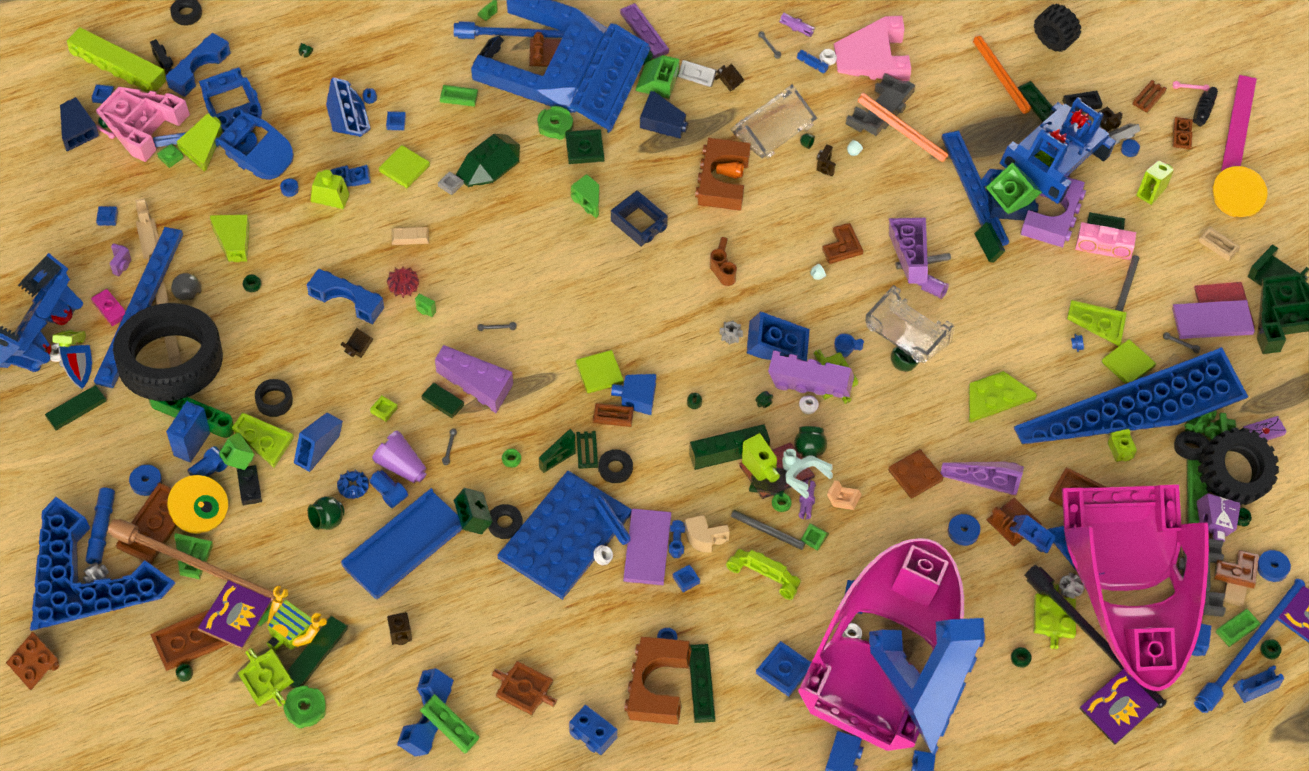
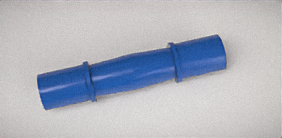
(100, 526)

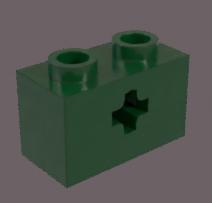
(472, 511)

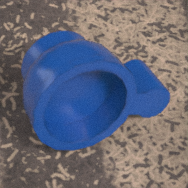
(846, 344)

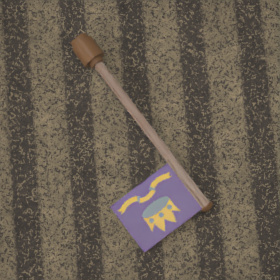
(236, 607)

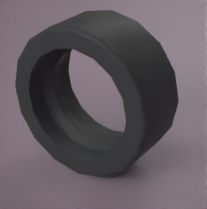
(273, 385)

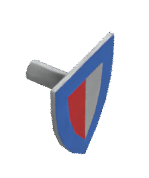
(76, 363)

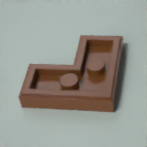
(846, 245)
(1242, 573)

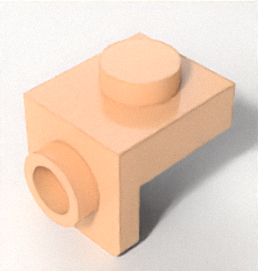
(843, 497)

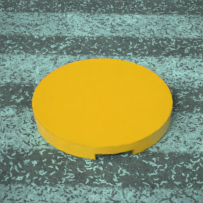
(1239, 191)

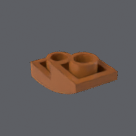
(1182, 133)

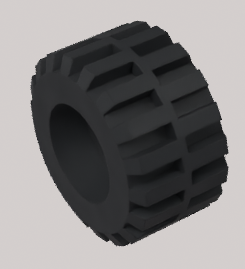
(1057, 27)

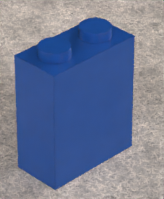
(188, 431)

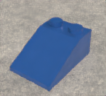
(772, 333)

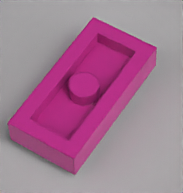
(108, 307)

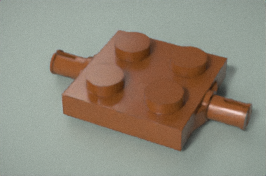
(524, 688)

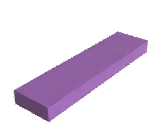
(644, 30)

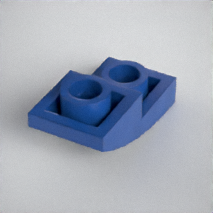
(353, 176)

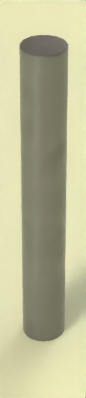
(931, 259)

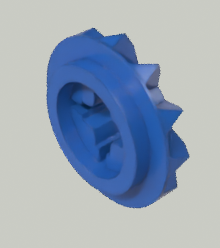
(353, 491)

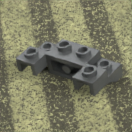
(893, 98)
(1213, 600)

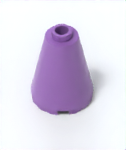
(400, 458)

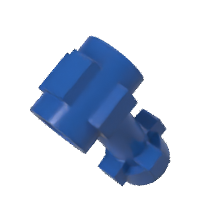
(676, 547)

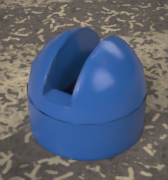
(372, 99)

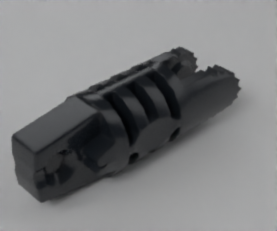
(1205, 106)

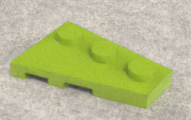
(1098, 320)
(263, 438)

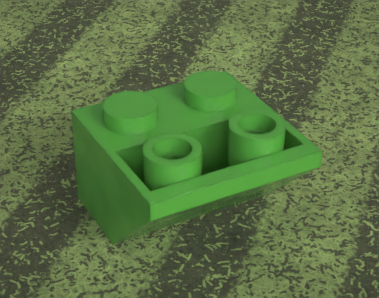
(659, 76)

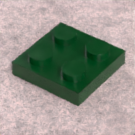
(584, 146)

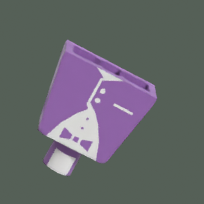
(1219, 514)

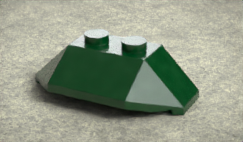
(489, 160)

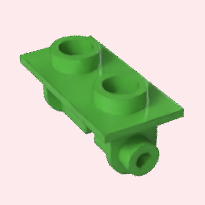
(1199, 424)

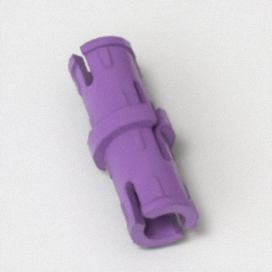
(796, 24)
(806, 504)

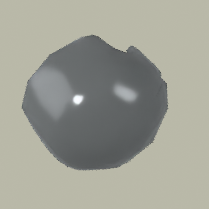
(185, 286)

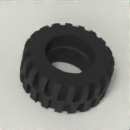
(1257, 453)

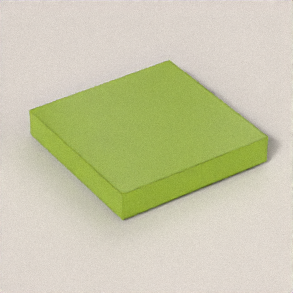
(404, 166)
(1128, 362)
(599, 371)

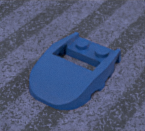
(225, 82)
(267, 158)

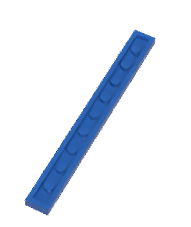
(143, 296)

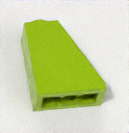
(200, 142)
(232, 235)

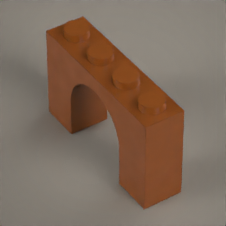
(716, 193)
(651, 655)

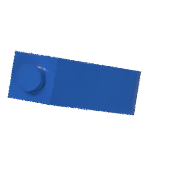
(317, 440)

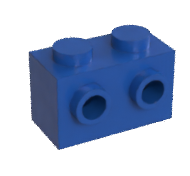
(592, 730)

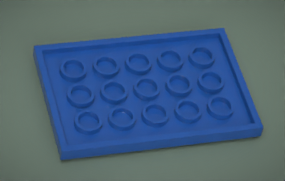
(561, 535)

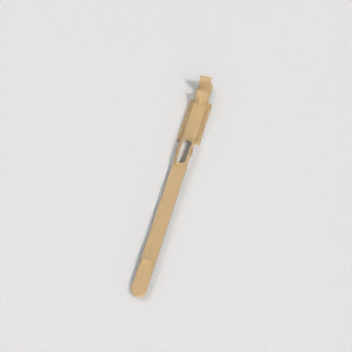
(148, 240)

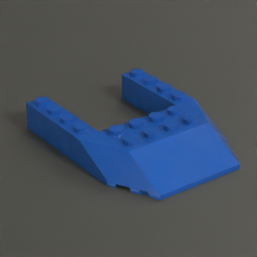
(567, 65)

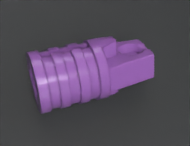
(935, 287)

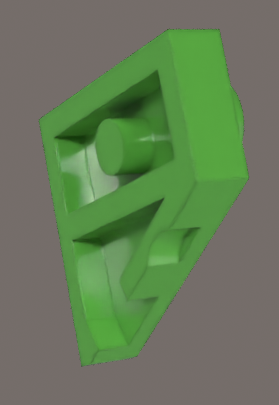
(195, 547)

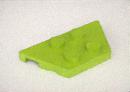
(996, 395)

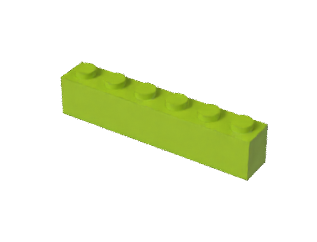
(116, 60)

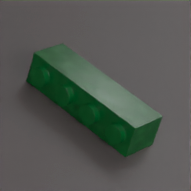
(723, 447)

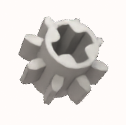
(731, 332)
(95, 572)
(1071, 585)

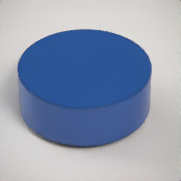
(1130, 148)
(289, 187)
(667, 633)

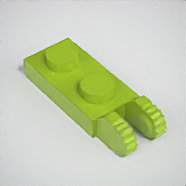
(69, 338)

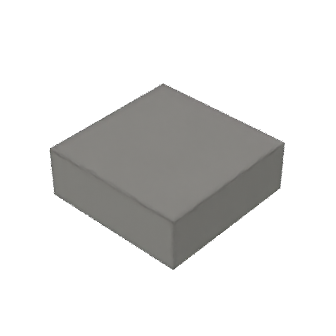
(450, 183)

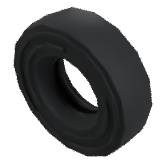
(188, 19)
(1190, 437)
(615, 455)
(505, 510)

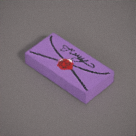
(1268, 428)

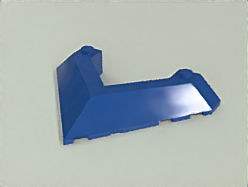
(57, 590)
(936, 691)

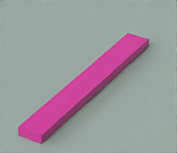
(1239, 122)

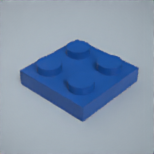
(784, 668)

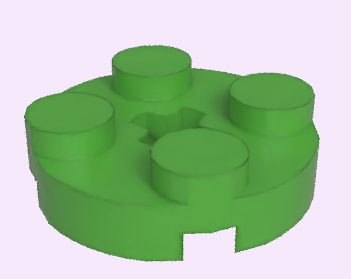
(550, 130)
(308, 717)

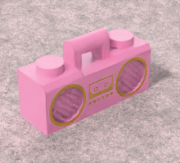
(1105, 241)

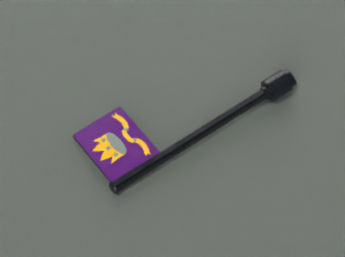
(1120, 702)

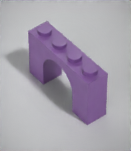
(1056, 228)

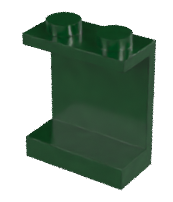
(1270, 266)

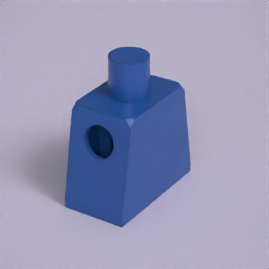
(637, 392)

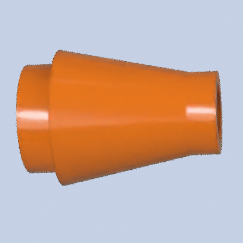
(732, 169)

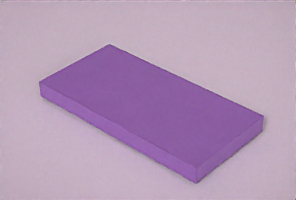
(1213, 319)
(648, 547)

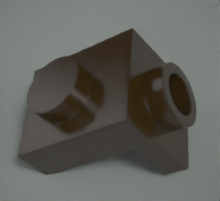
(729, 76)
(1110, 119)
(824, 164)
(357, 343)
(399, 628)

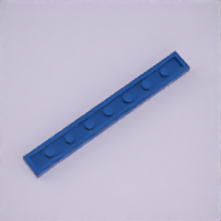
(971, 182)

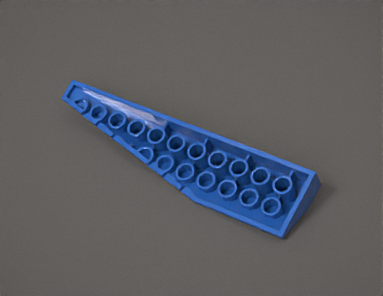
(1146, 403)

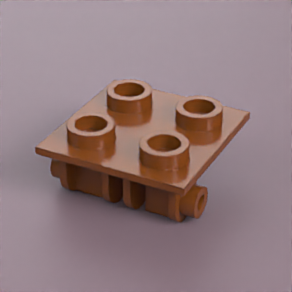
(542, 50)
(1003, 519)
(32, 661)

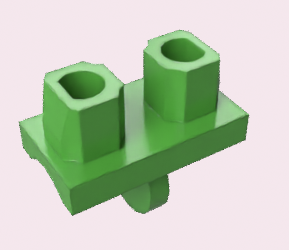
(1219, 426)

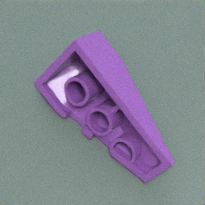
(991, 475)

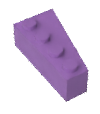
(910, 244)
(810, 376)
(476, 377)

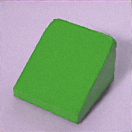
(488, 11)
(814, 536)

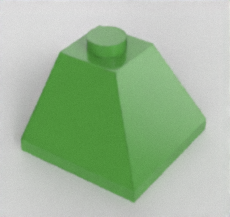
(1013, 189)

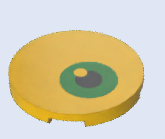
(197, 504)

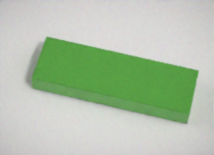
(449, 724)

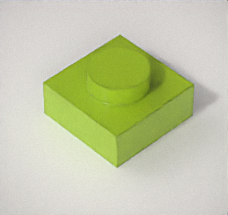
(383, 408)

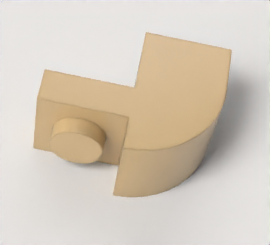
(701, 537)

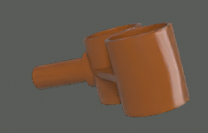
(721, 267)

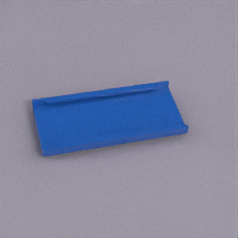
(610, 76)
(402, 544)

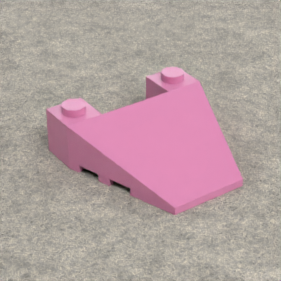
(869, 51)
(138, 114)

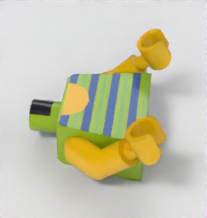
(289, 624)

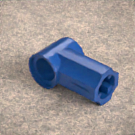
(209, 464)
(391, 492)

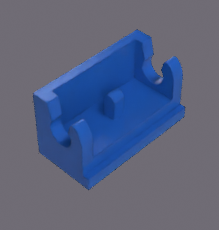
(1033, 532)
(1258, 684)

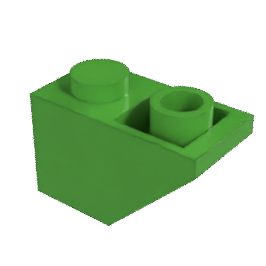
(586, 193)
(236, 452)

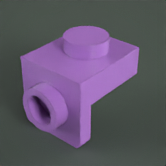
(121, 260)

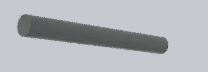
(1127, 283)
(768, 530)

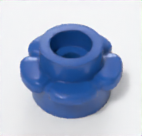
(1077, 342)

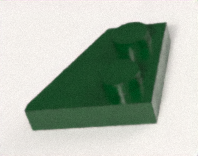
(558, 452)

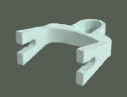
(795, 465)

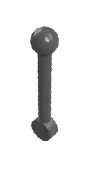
(777, 54)
(512, 326)
(1195, 348)
(446, 461)

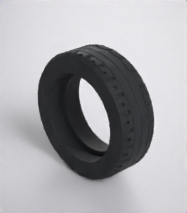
(172, 382)

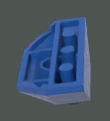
(346, 109)

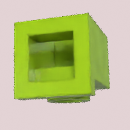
(1122, 445)

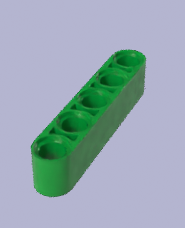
(216, 417)

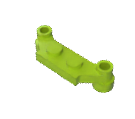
(766, 567)

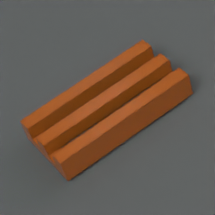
(1155, 88)
(613, 418)

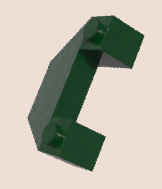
(1282, 310)

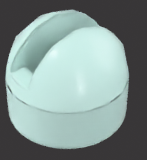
(854, 148)
(817, 272)

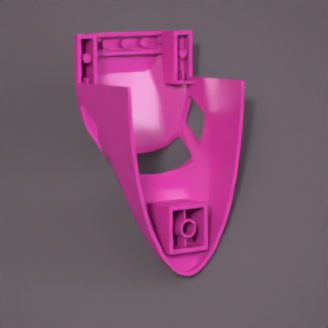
(1137, 542)
(845, 684)

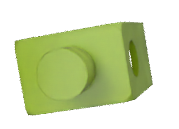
(1160, 176)
(329, 190)
(760, 459)

